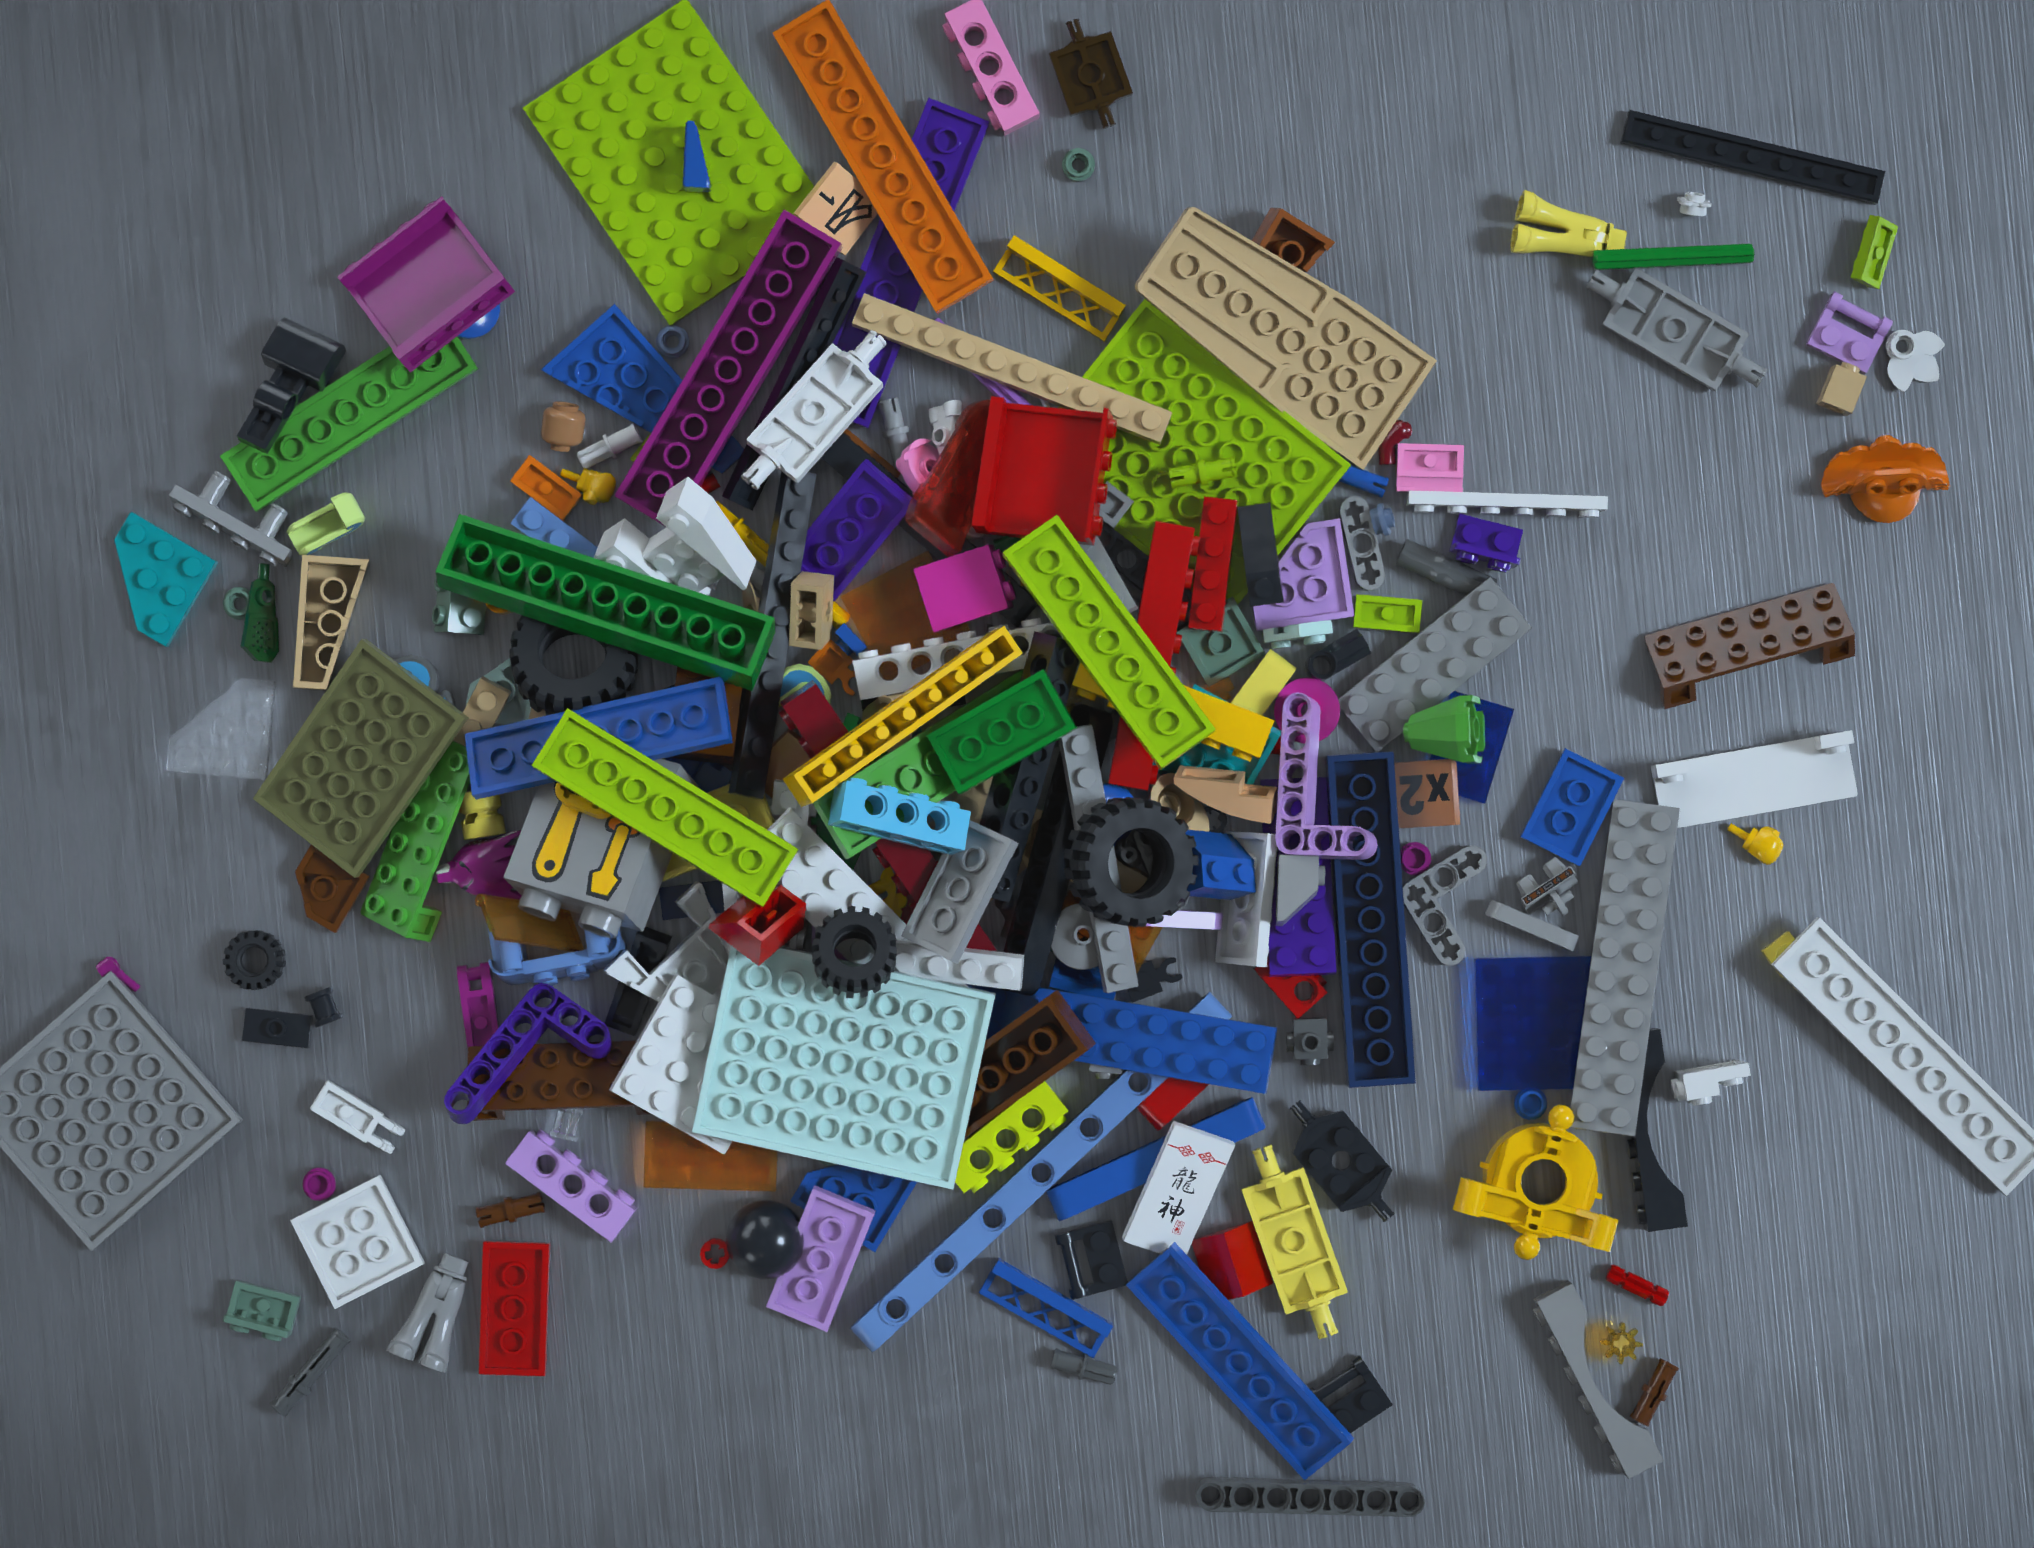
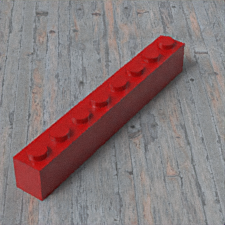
(1158, 617)

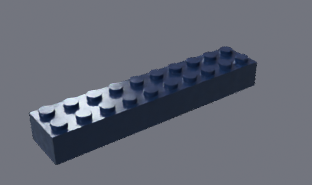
(1371, 924)

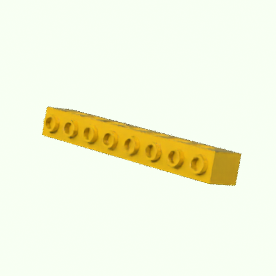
(902, 716)

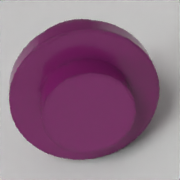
(1415, 858)
(319, 1184)

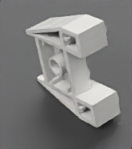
(692, 548)

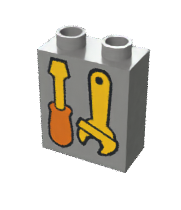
(587, 865)

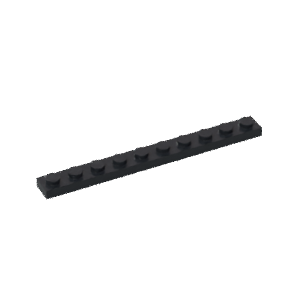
(762, 703)

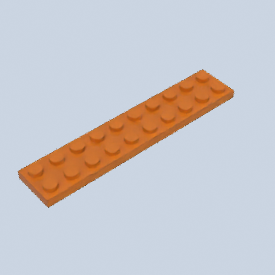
(883, 156)

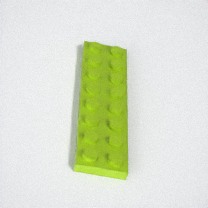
(1108, 642)
(665, 807)

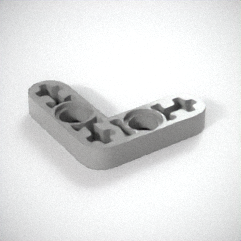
(1433, 891)

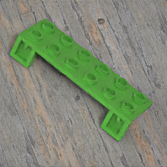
(415, 851)

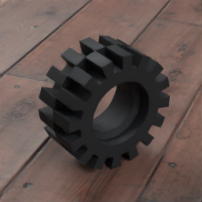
(235, 967)

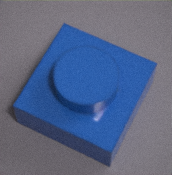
(849, 641)

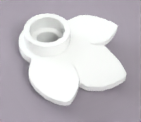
(1916, 361)

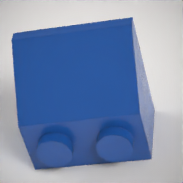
(1223, 867)

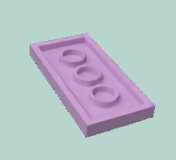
(832, 1241)

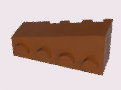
(1291, 239)

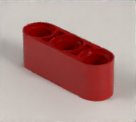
(1169, 1100)

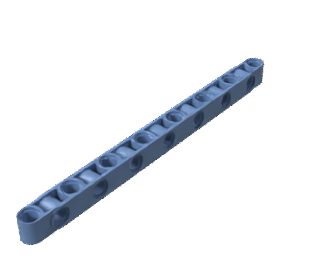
(1012, 1199)

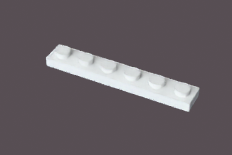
(1520, 503)

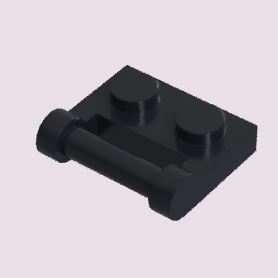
(1102, 1255)
(1360, 1403)

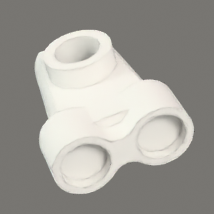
(943, 421)

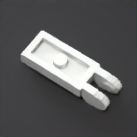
(354, 1115)

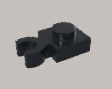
(1150, 979)

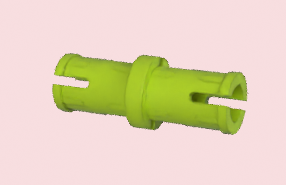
(1202, 472)

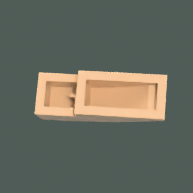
(1228, 792)

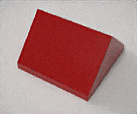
(1233, 1260)

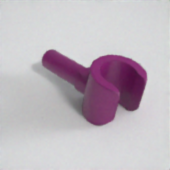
(110, 964)

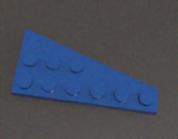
(624, 374)

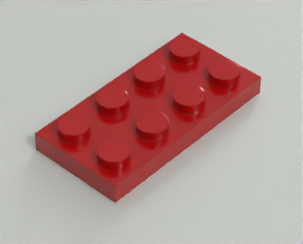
(514, 1308)

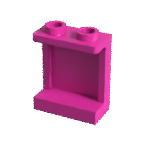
(964, 587)

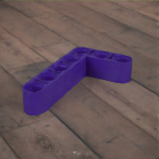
(521, 1044)

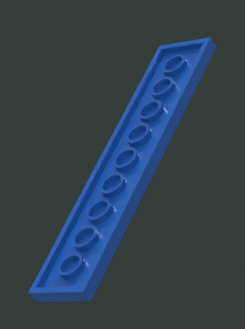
(1158, 1039)

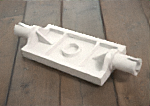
(815, 412)

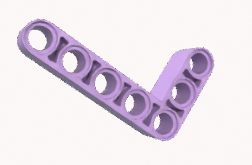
(1305, 791)

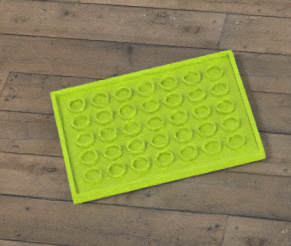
(623, 147)
(1210, 420)

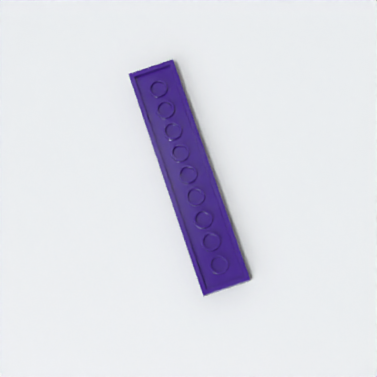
(949, 147)

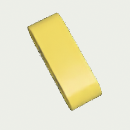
(1264, 683)

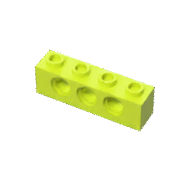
(1040, 1098)

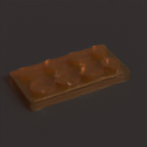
(686, 1163)

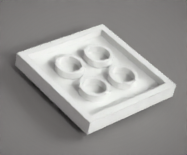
(357, 1241)

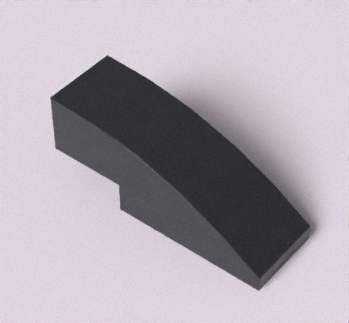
(629, 1004)

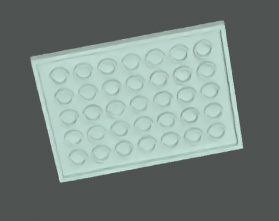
(844, 1078)

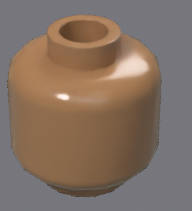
(563, 426)

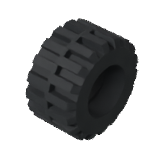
(860, 926)

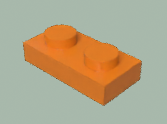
(546, 488)

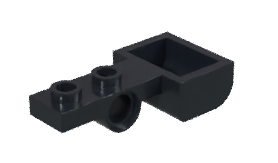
(299, 361)

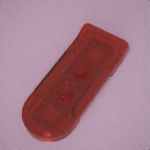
(946, 499)

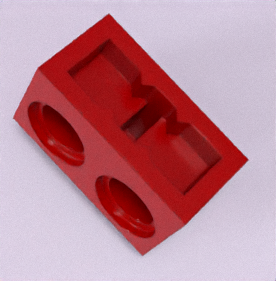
(1284, 989)

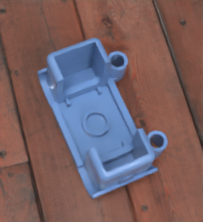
(513, 967)

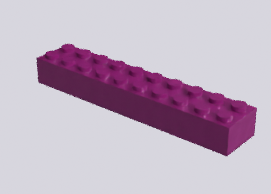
(731, 363)

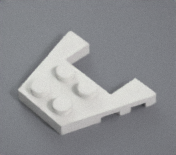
(698, 958)

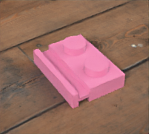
(1429, 467)

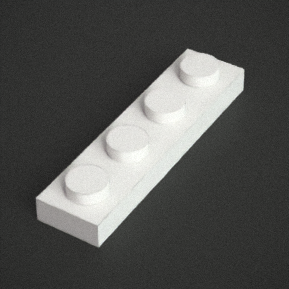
(974, 968)

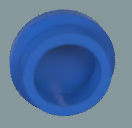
(1530, 1104)

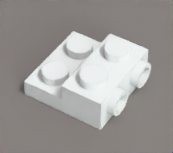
(1701, 1083)

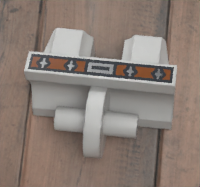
(1552, 893)

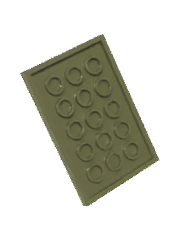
(360, 758)

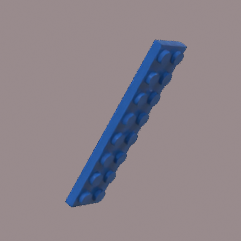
(652, 723)
(1239, 1361)

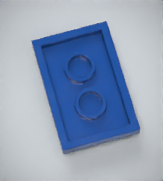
(1572, 807)

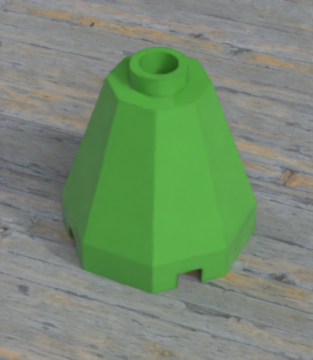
(1449, 730)

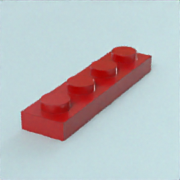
(1213, 564)

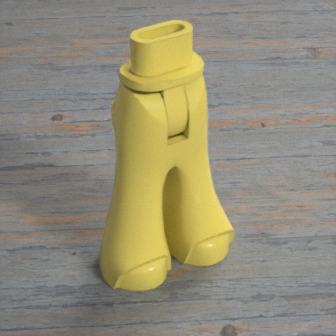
(1581, 236)

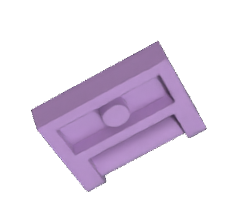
(1843, 342)

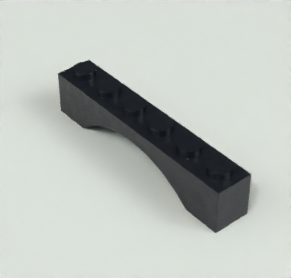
(1660, 1199)

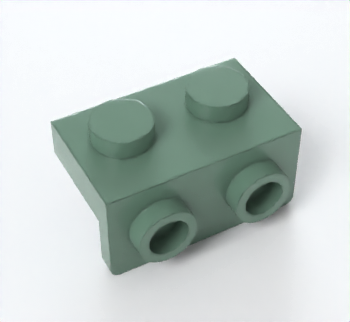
(458, 613)
(262, 1310)

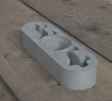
(1376, 565)
(1532, 925)

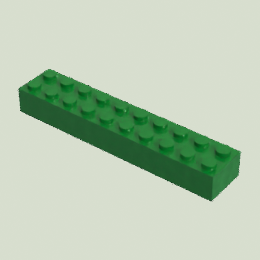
(605, 602)

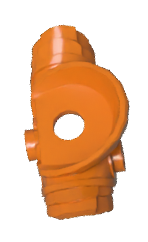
(1885, 477)

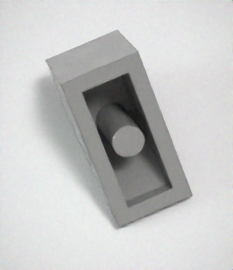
(1296, 884)

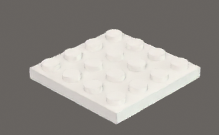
(671, 1058)

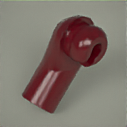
(1399, 431)

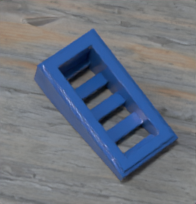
(695, 170)

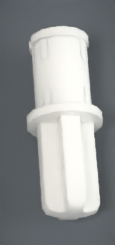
(609, 446)

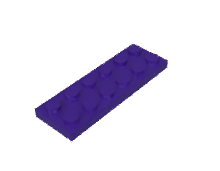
(1308, 939)

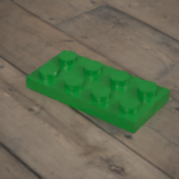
(1001, 732)

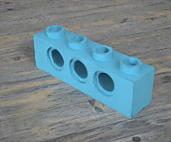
(850, 814)

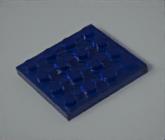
(1529, 1021)

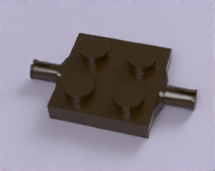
(1090, 73)

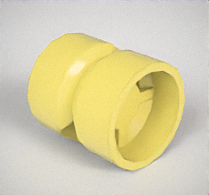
(481, 817)

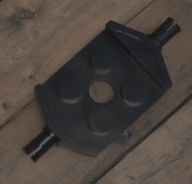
(1359, 1182)

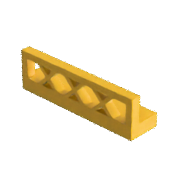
(1067, 278)

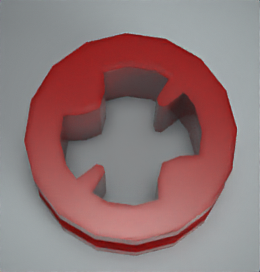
(707, 1246)

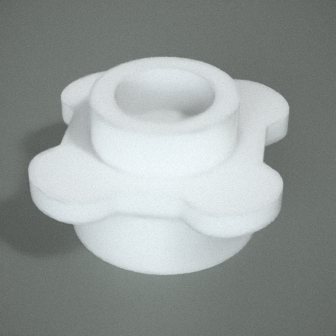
(1694, 204)

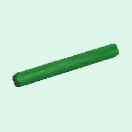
(1673, 256)

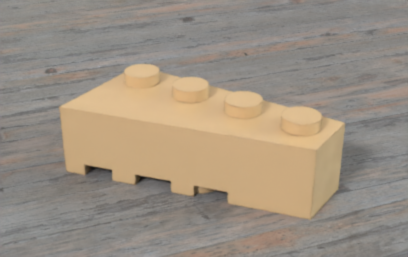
(325, 608)

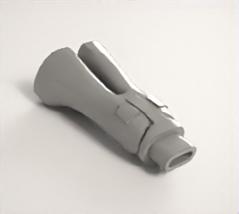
(441, 1297)

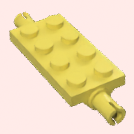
(1294, 1241)

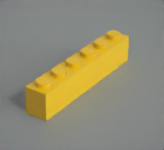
(1234, 725)

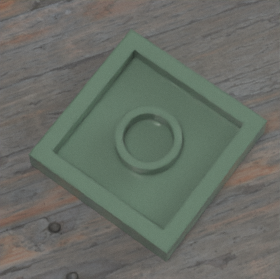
(1225, 652)

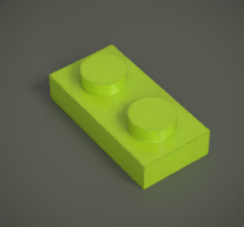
(1874, 252)
(1387, 613)

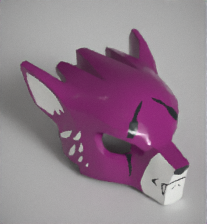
(481, 867)

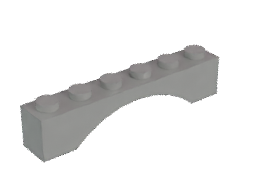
(1566, 1320)

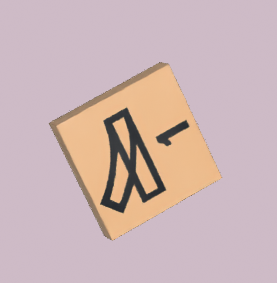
(838, 207)

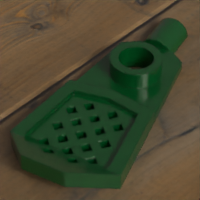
(255, 635)

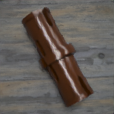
(510, 1209)
(1654, 1392)

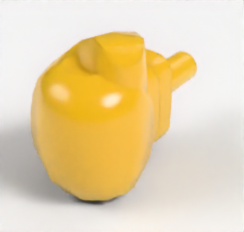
(595, 485)
(1762, 844)

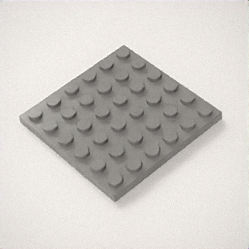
(106, 1110)

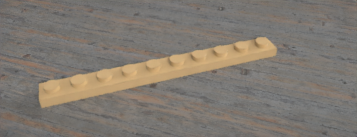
(1009, 367)

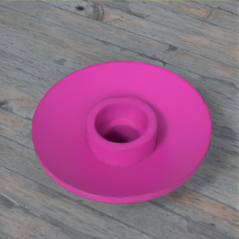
(1318, 691)

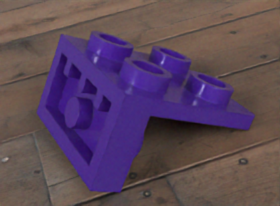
(1486, 541)

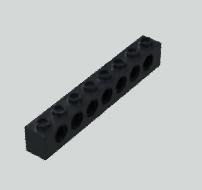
(1017, 789)

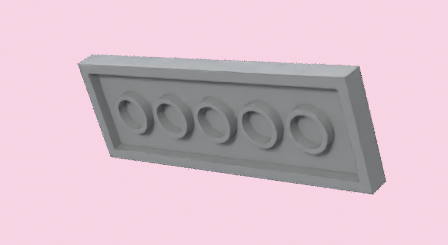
(1434, 663)

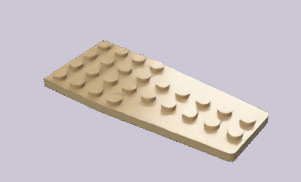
(1285, 334)

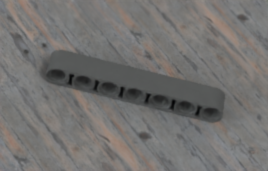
(1324, 1504)

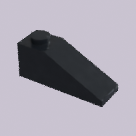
(1260, 554)

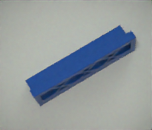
(1054, 1299)

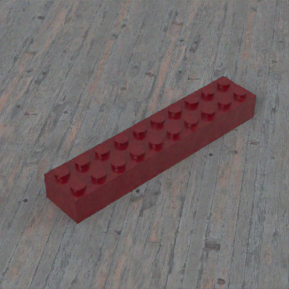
(820, 727)

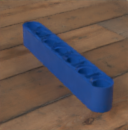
(1135, 1166)

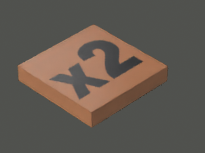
(1427, 793)

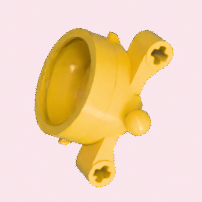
(1503, 1198)

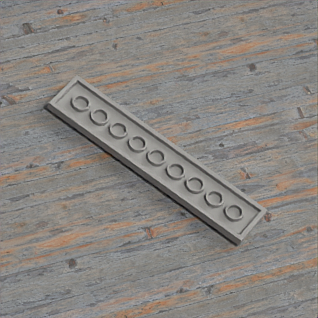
(1624, 967)

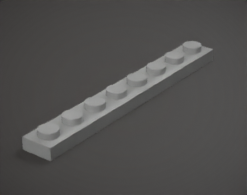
(1085, 791)

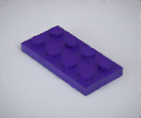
(854, 525)

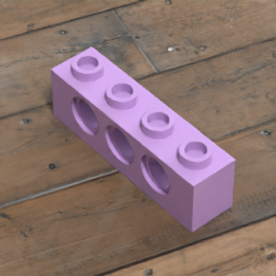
(525, 1162)

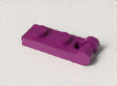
(479, 1005)

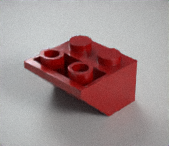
(760, 930)

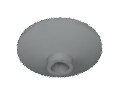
(1067, 946)

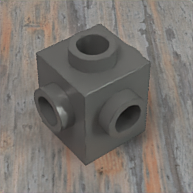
(1308, 1027)

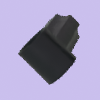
(1339, 655)

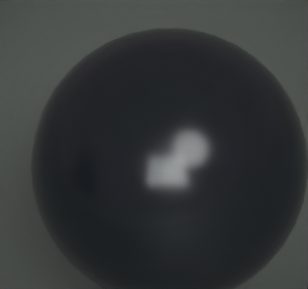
(764, 1239)

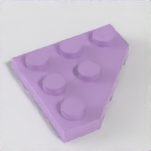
(1312, 580)

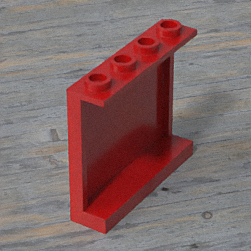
(1043, 466)

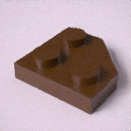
(327, 889)

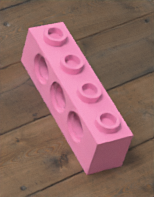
(975, 17)

